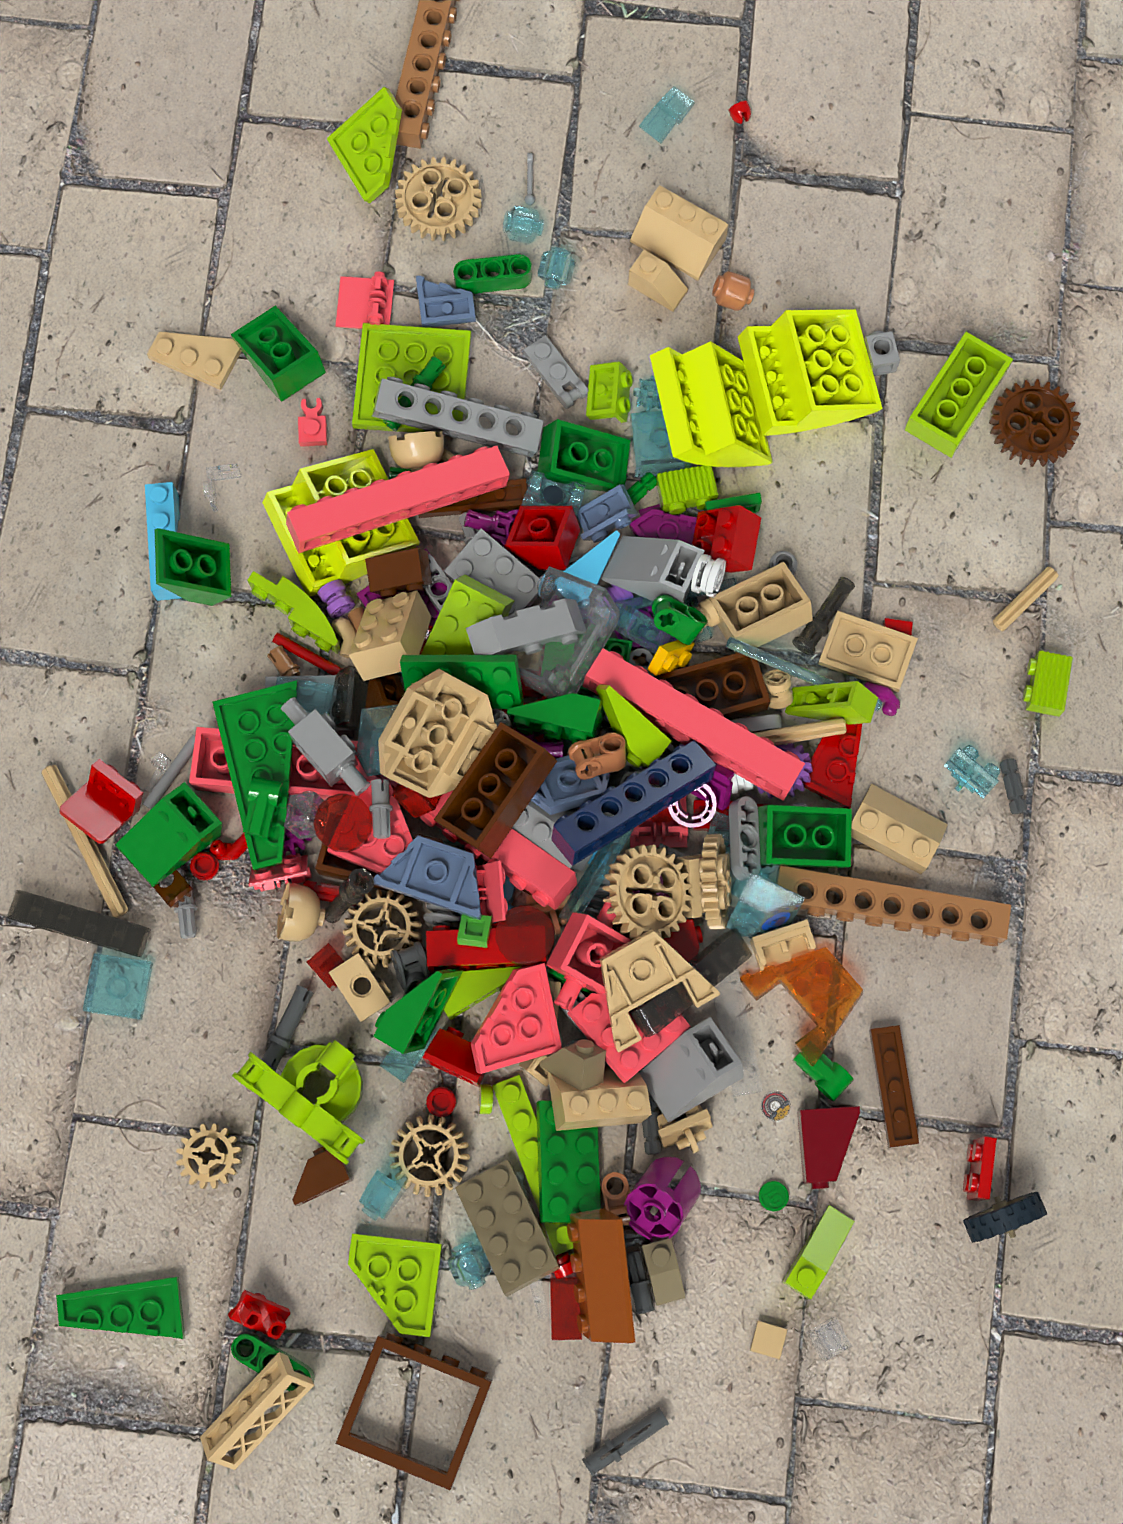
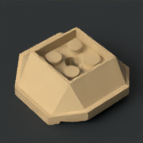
(459, 726)

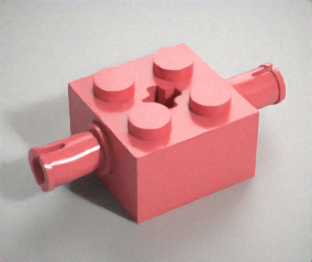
(573, 958)

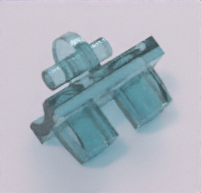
(970, 773)

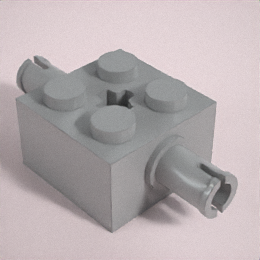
(323, 747)

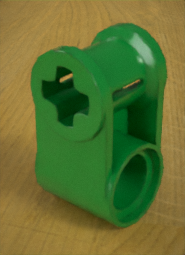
(677, 618)

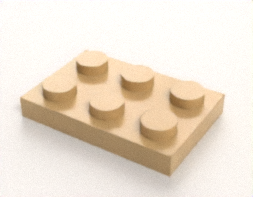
(868, 651)

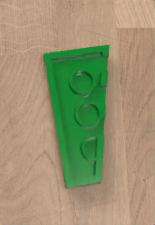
(133, 1308)

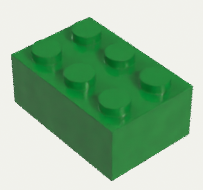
(805, 836)

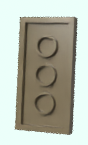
(507, 1228)

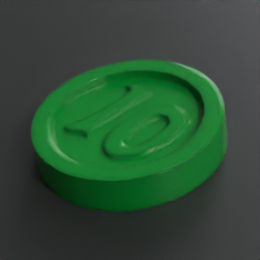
(773, 1196)

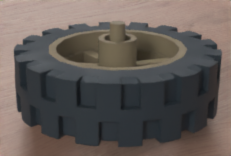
(1005, 1217)

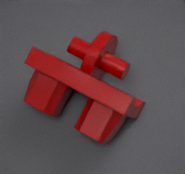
(260, 1314)

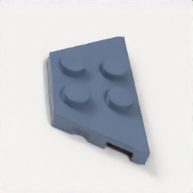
(565, 790)
(435, 875)

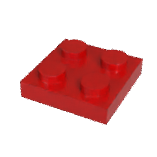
(979, 1179)

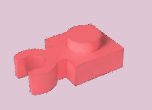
(312, 428)

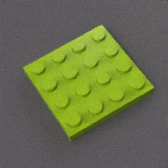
(402, 354)

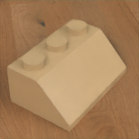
(679, 233)
(897, 829)
(601, 1105)

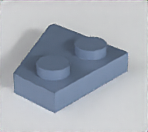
(443, 304)

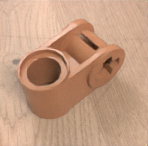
(600, 755)
(615, 1202)

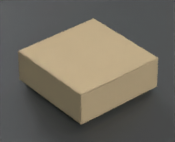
(768, 1340)

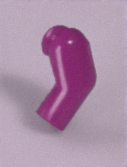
(888, 698)

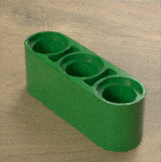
(503, 265)
(262, 1350)

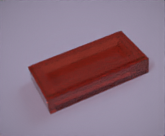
(564, 1309)

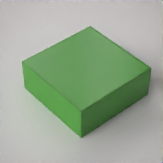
(474, 931)

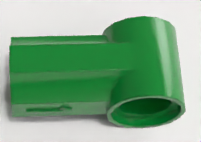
(263, 798)
(828, 1075)

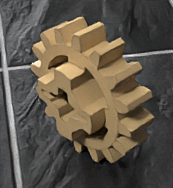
(206, 1171)

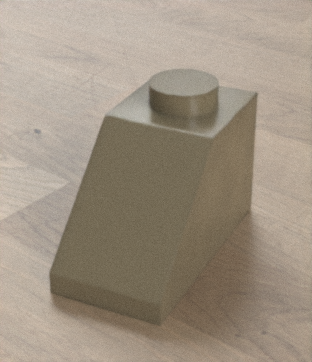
(578, 1064)
(663, 1271)

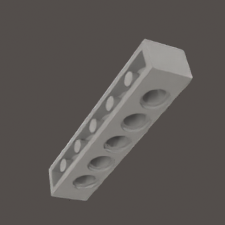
(416, 416)

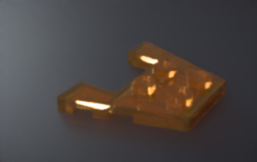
(821, 990)

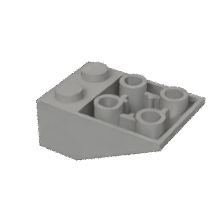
(653, 567)
(692, 1070)

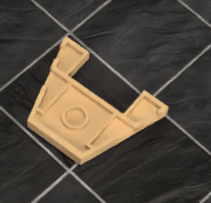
(642, 972)

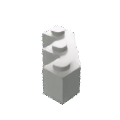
(528, 629)

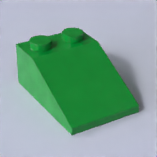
(279, 353)
(583, 456)
(193, 567)
(413, 1018)

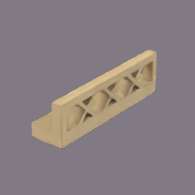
(248, 1412)

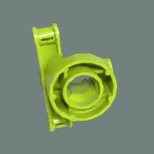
(325, 1117)

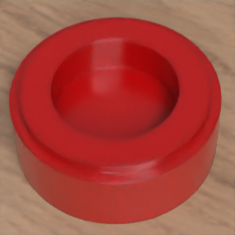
(441, 1102)

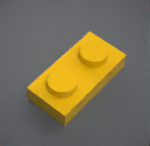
(670, 657)

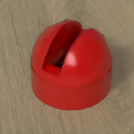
(740, 111)

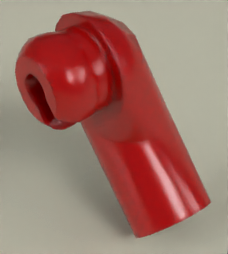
(229, 851)

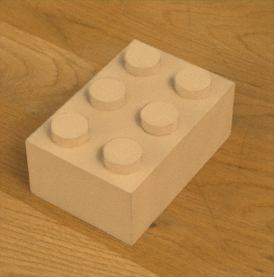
(763, 607)
(387, 632)

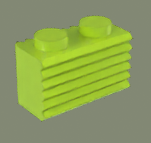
(686, 489)
(1048, 683)

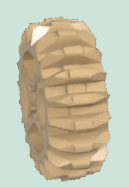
(385, 914)
(415, 1133)

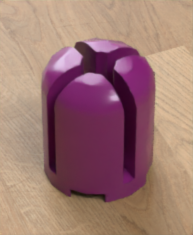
(654, 1191)

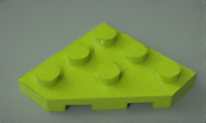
(368, 144)
(399, 1278)

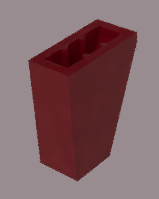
(824, 1142)

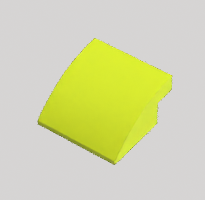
(809, 371)
(709, 408)
(347, 556)

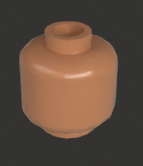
(732, 291)

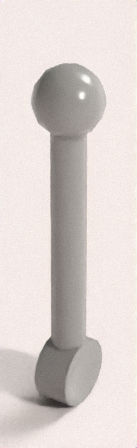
(529, 199)

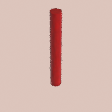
(306, 654)

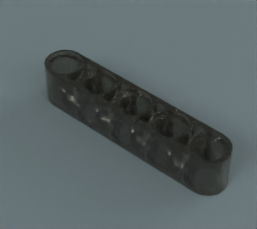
(78, 923)
(712, 963)

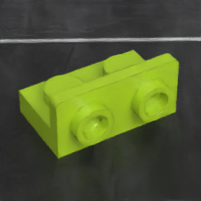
(609, 391)

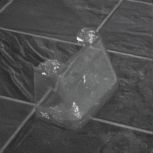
(561, 667)

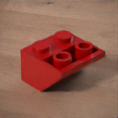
(728, 535)

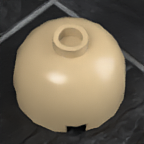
(416, 449)
(299, 913)

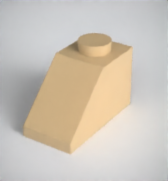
(657, 281)

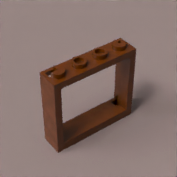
(392, 1457)

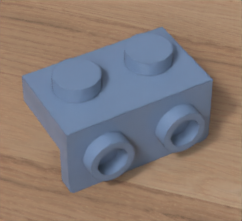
(605, 513)

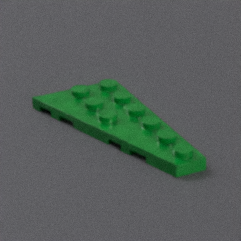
(259, 746)

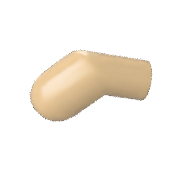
(347, 632)

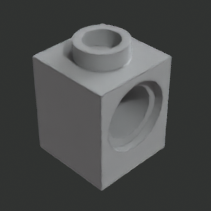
(884, 363)

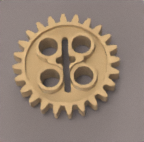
(416, 191)
(649, 865)
(715, 881)

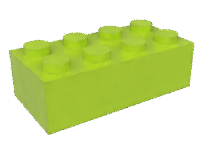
(958, 394)
(464, 606)

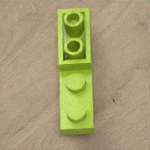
(304, 615)

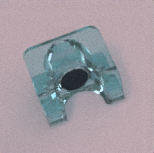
(552, 493)

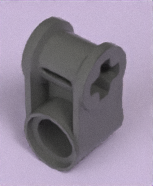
(410, 966)

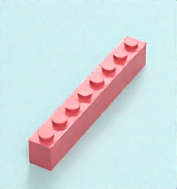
(396, 498)
(688, 720)
(521, 859)

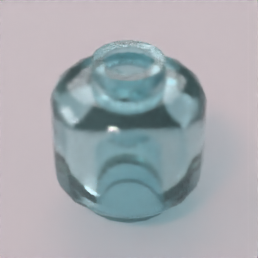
(522, 224)
(556, 268)
(469, 1265)

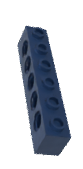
(604, 829)

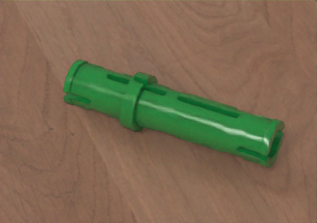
(425, 377)

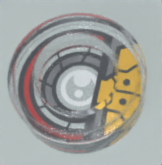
(775, 1105)

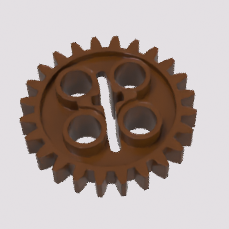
(1047, 404)

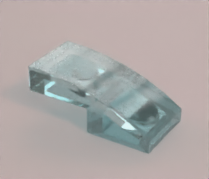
(666, 113)

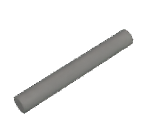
(170, 774)

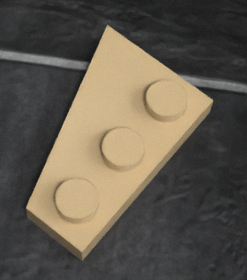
(196, 356)

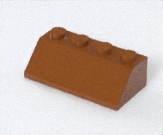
(601, 1276)

